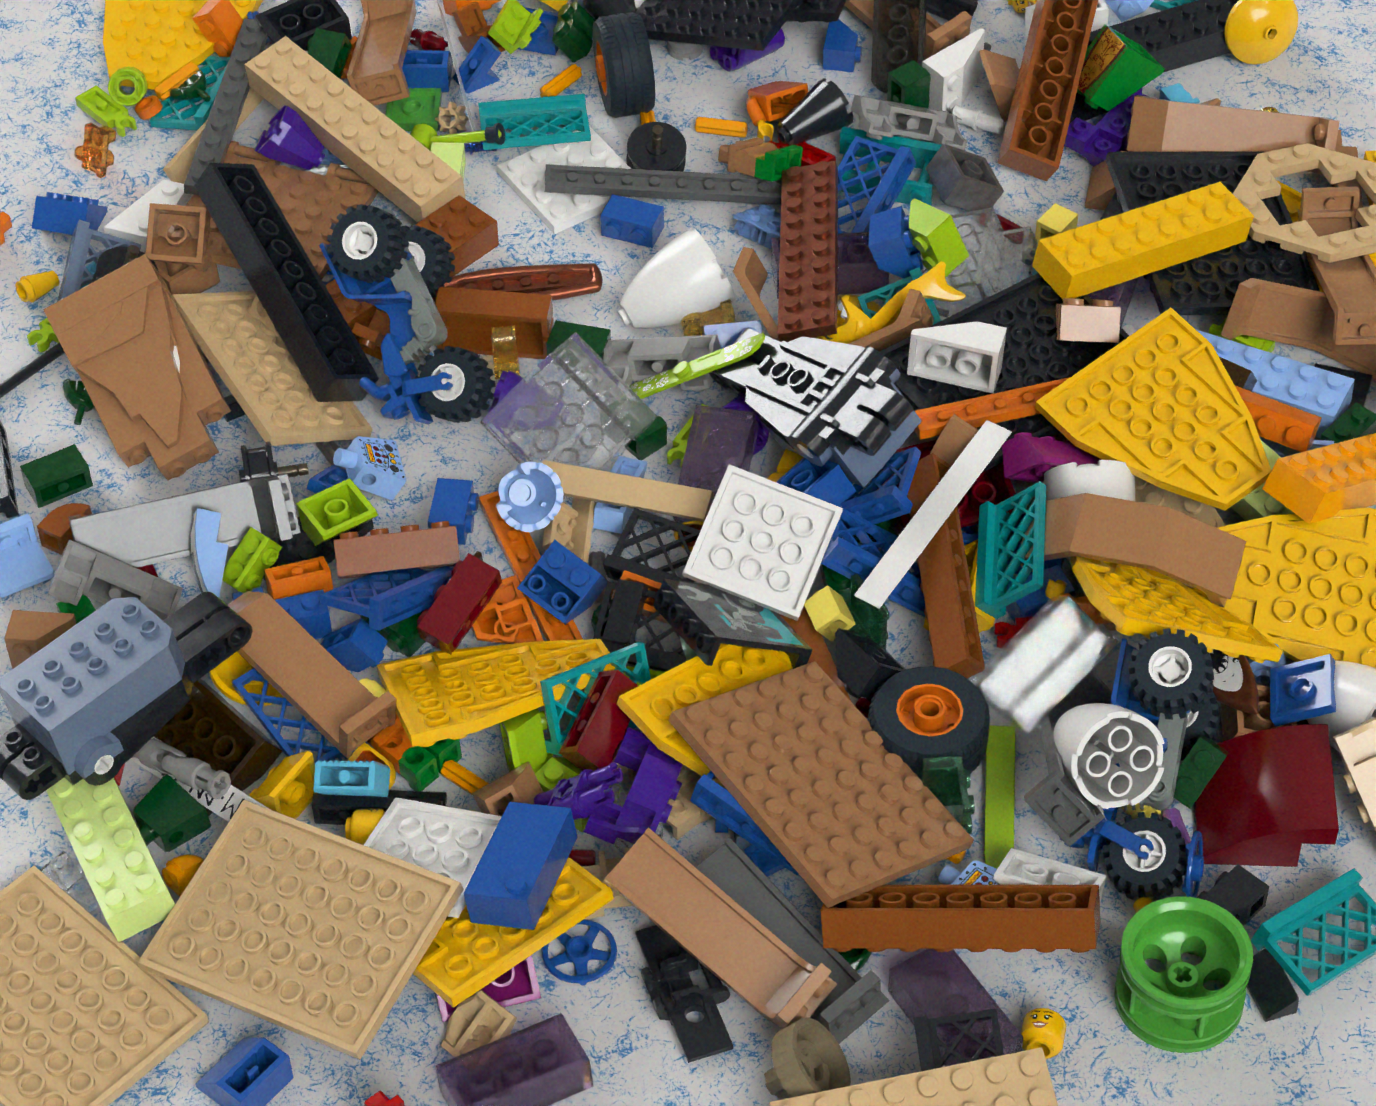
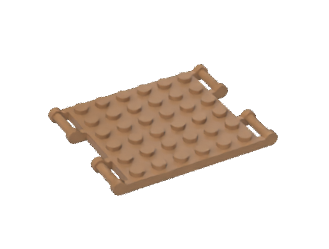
(305, 199)

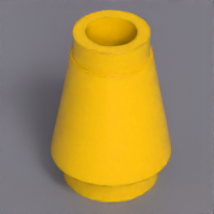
(36, 285)

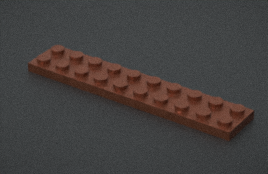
(808, 252)

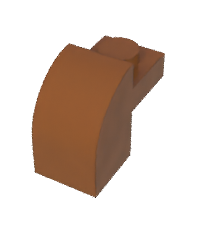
(472, 26)
(373, 335)
(55, 527)

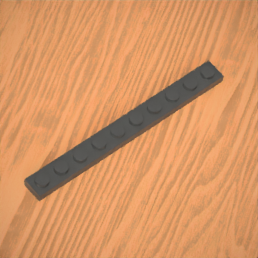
(227, 104)
(661, 184)

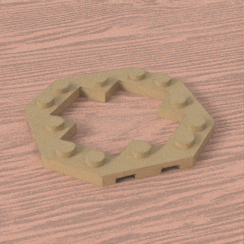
(1298, 237)

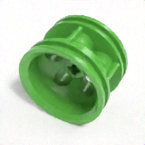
(1172, 1005)

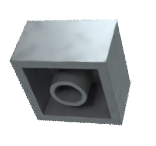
(963, 179)

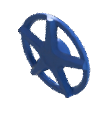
(1195, 865)
(580, 951)

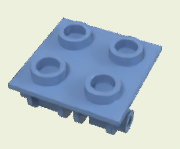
(759, 224)

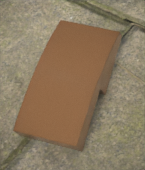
(953, 439)

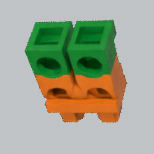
(414, 763)

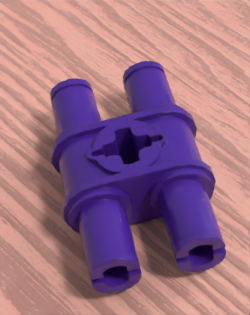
(583, 791)

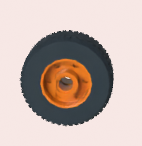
(624, 64)
(931, 716)

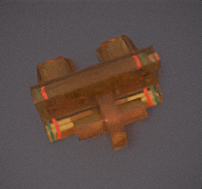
(95, 151)

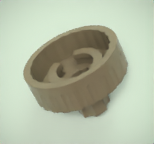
(806, 1060)

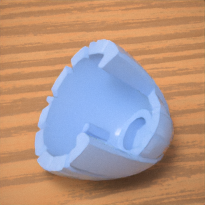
(529, 496)

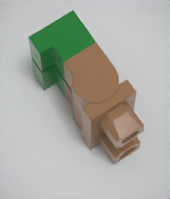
(759, 158)

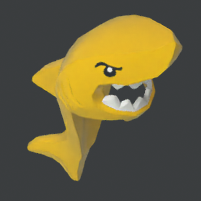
(857, 324)

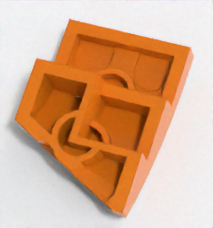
(507, 617)

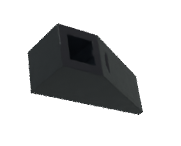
(1238, 893)

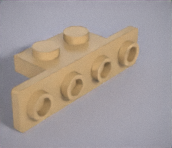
(572, 527)

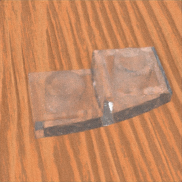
(70, 877)

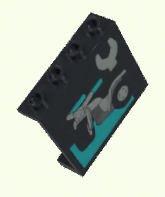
(712, 617)

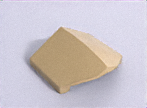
(476, 1023)

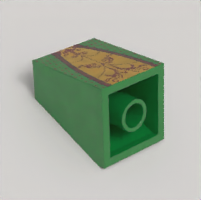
(1115, 69)

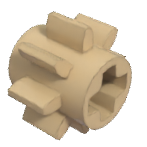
(445, 118)

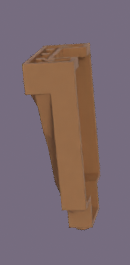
(122, 347)

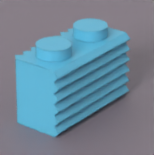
(351, 778)

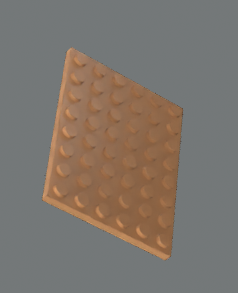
(820, 783)

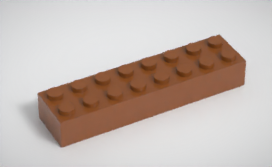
(1047, 86)
(463, 227)
(966, 918)

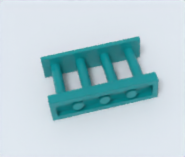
(921, 150)

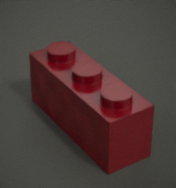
(458, 603)
(599, 723)

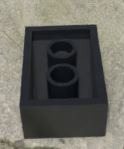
(300, 19)

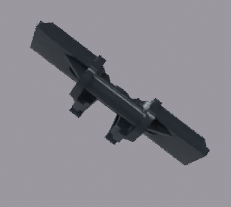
(676, 996)

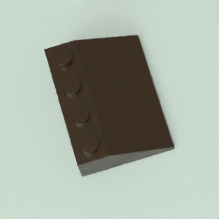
(220, 736)

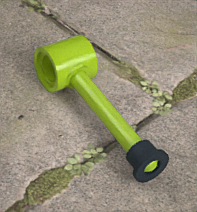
(426, 135)

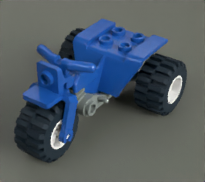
(400, 274)
(1173, 689)

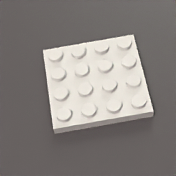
(559, 210)
(763, 542)
(435, 838)

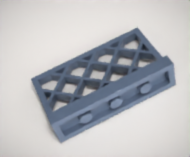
(77, 256)

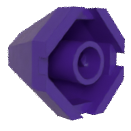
(290, 141)

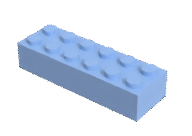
(1290, 381)

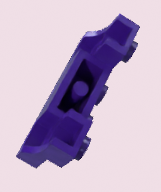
(1106, 136)
(647, 797)

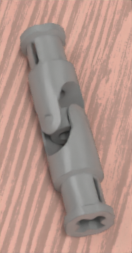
(188, 771)

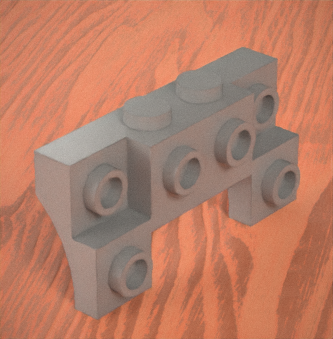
(913, 122)
(650, 356)
(105, 578)

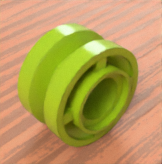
(122, 97)

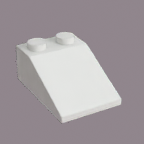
(955, 71)
(958, 354)
(1030, 869)

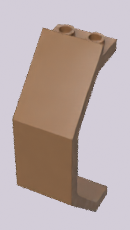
(913, 315)
(1293, 318)
(1143, 538)

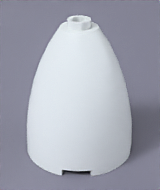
(675, 283)
(1105, 479)
(1354, 698)
(1098, 737)

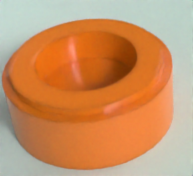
(148, 107)

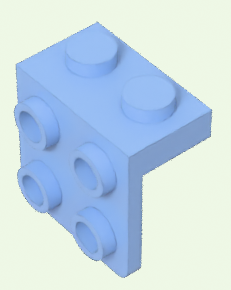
(21, 557)

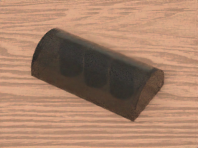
(897, 37)

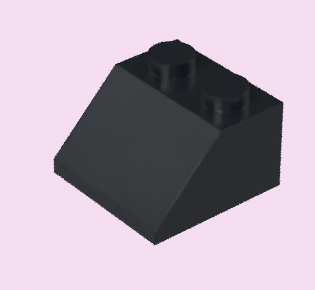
(863, 663)

